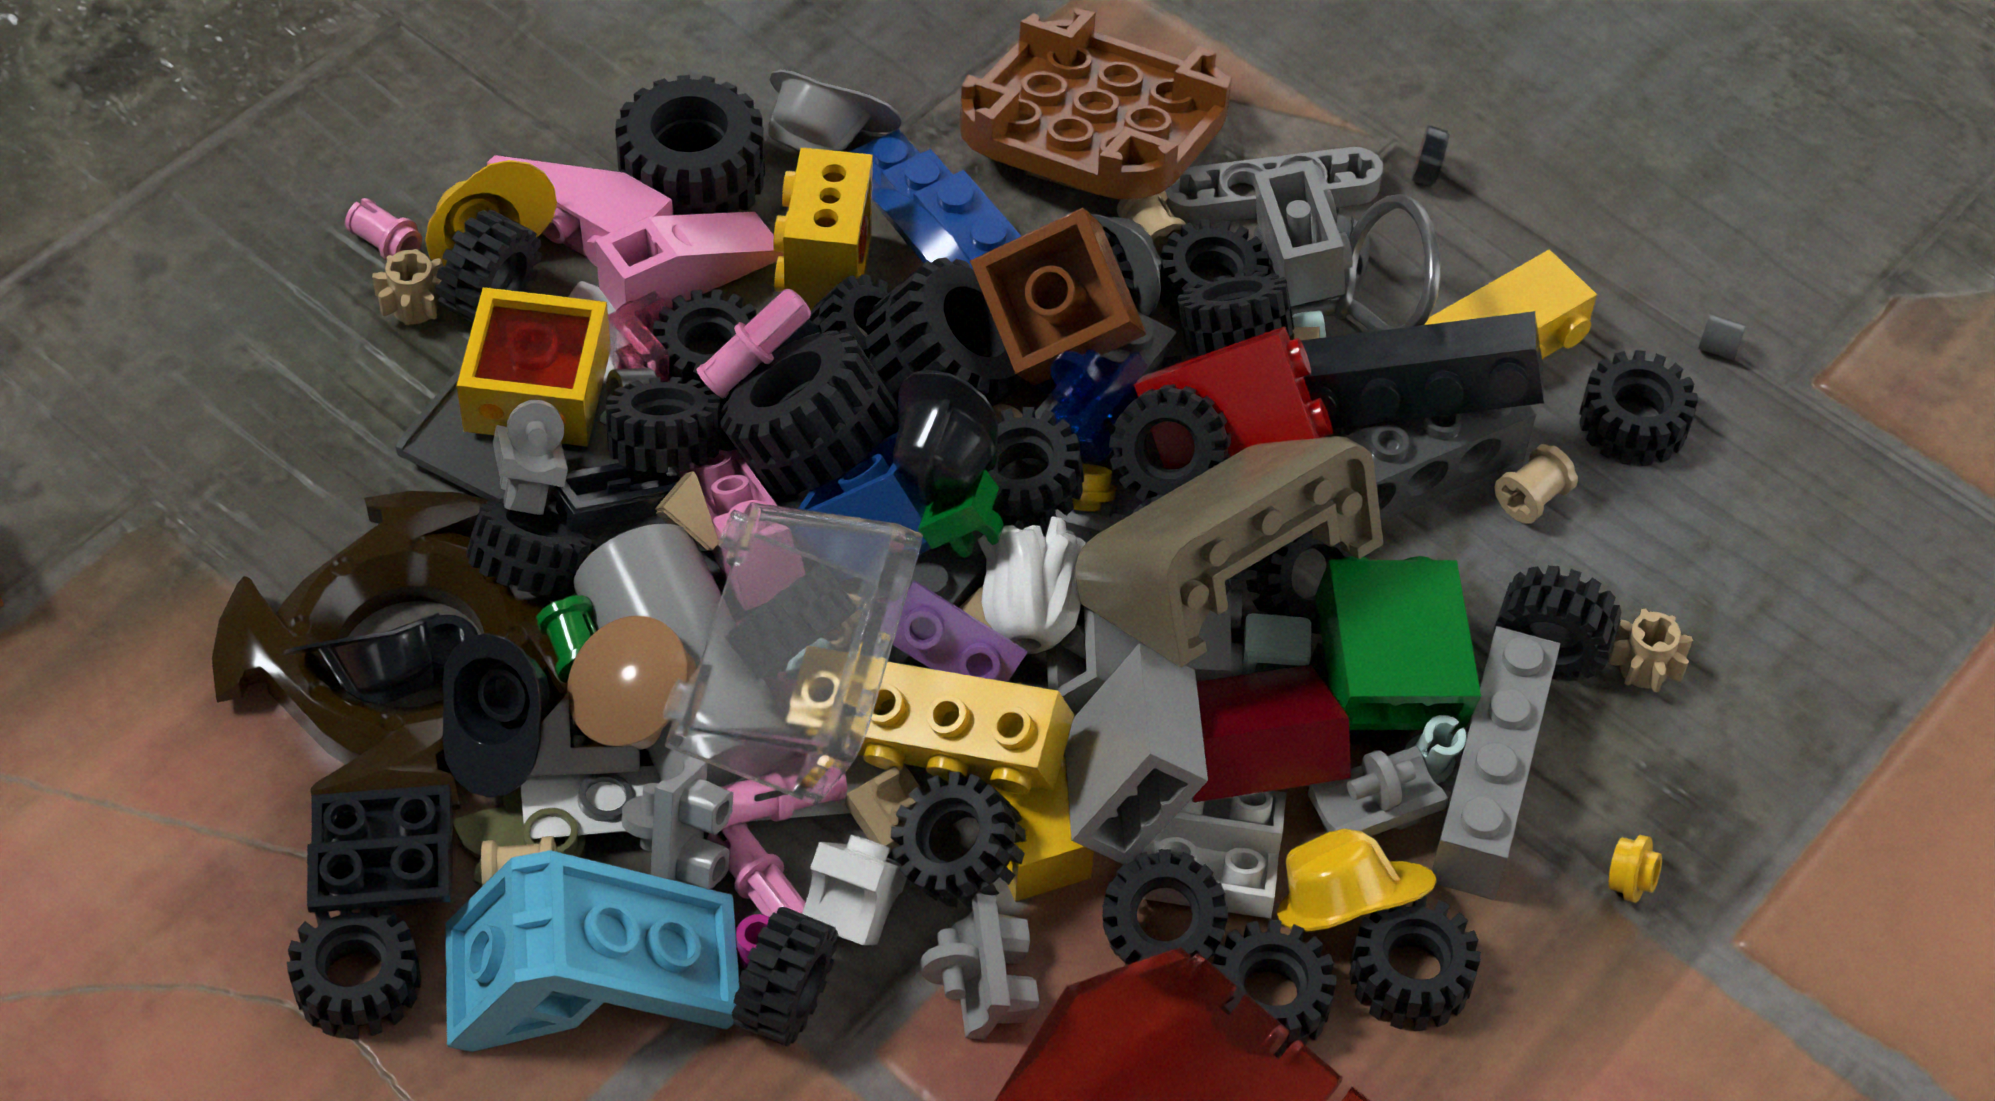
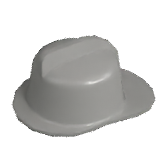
(824, 114)

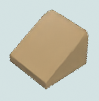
(688, 509)

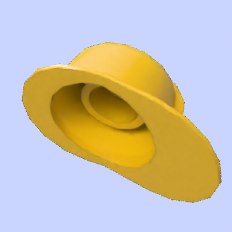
(507, 187)
(1346, 878)

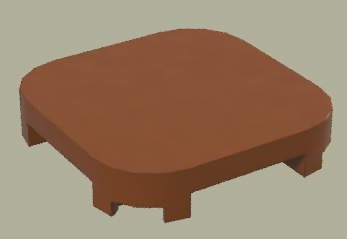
(1094, 108)

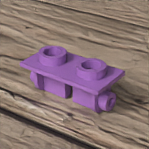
(952, 639)

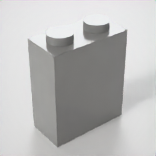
(1134, 755)

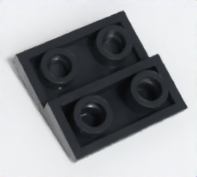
(380, 848)

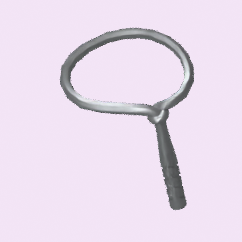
(1344, 304)

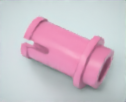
(382, 228)

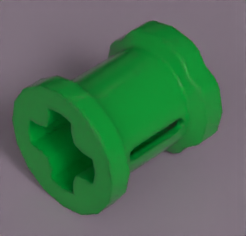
(568, 628)

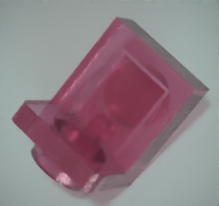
(633, 336)

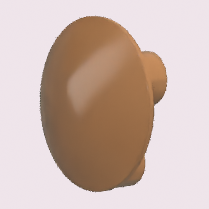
(625, 681)

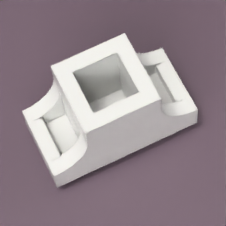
(854, 888)

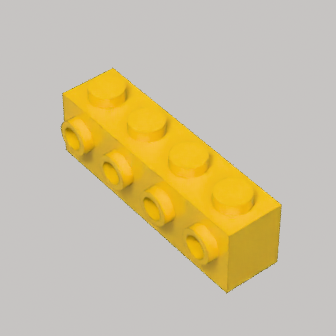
(968, 727)

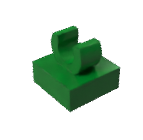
(955, 517)

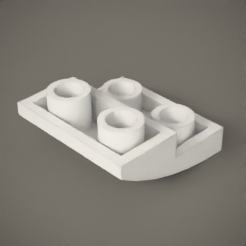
(1236, 840)

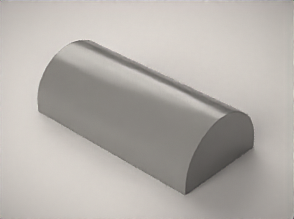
(659, 576)

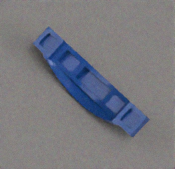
(933, 208)

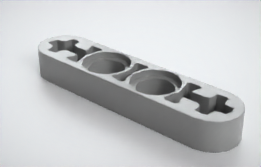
(1336, 163)

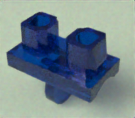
(1090, 391)

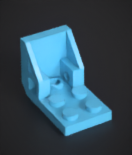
(570, 933)

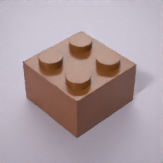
(1057, 295)

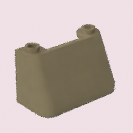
(1171, 559)

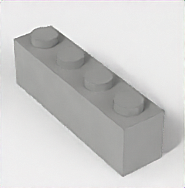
(1495, 763)

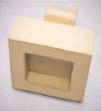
(877, 802)

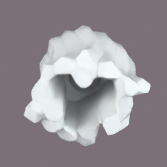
(1032, 585)

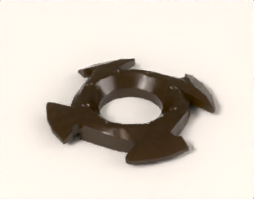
(407, 557)

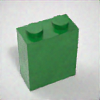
(1397, 642)

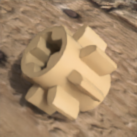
(408, 287)
(1650, 650)

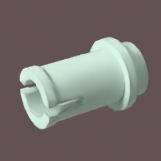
(1439, 746)

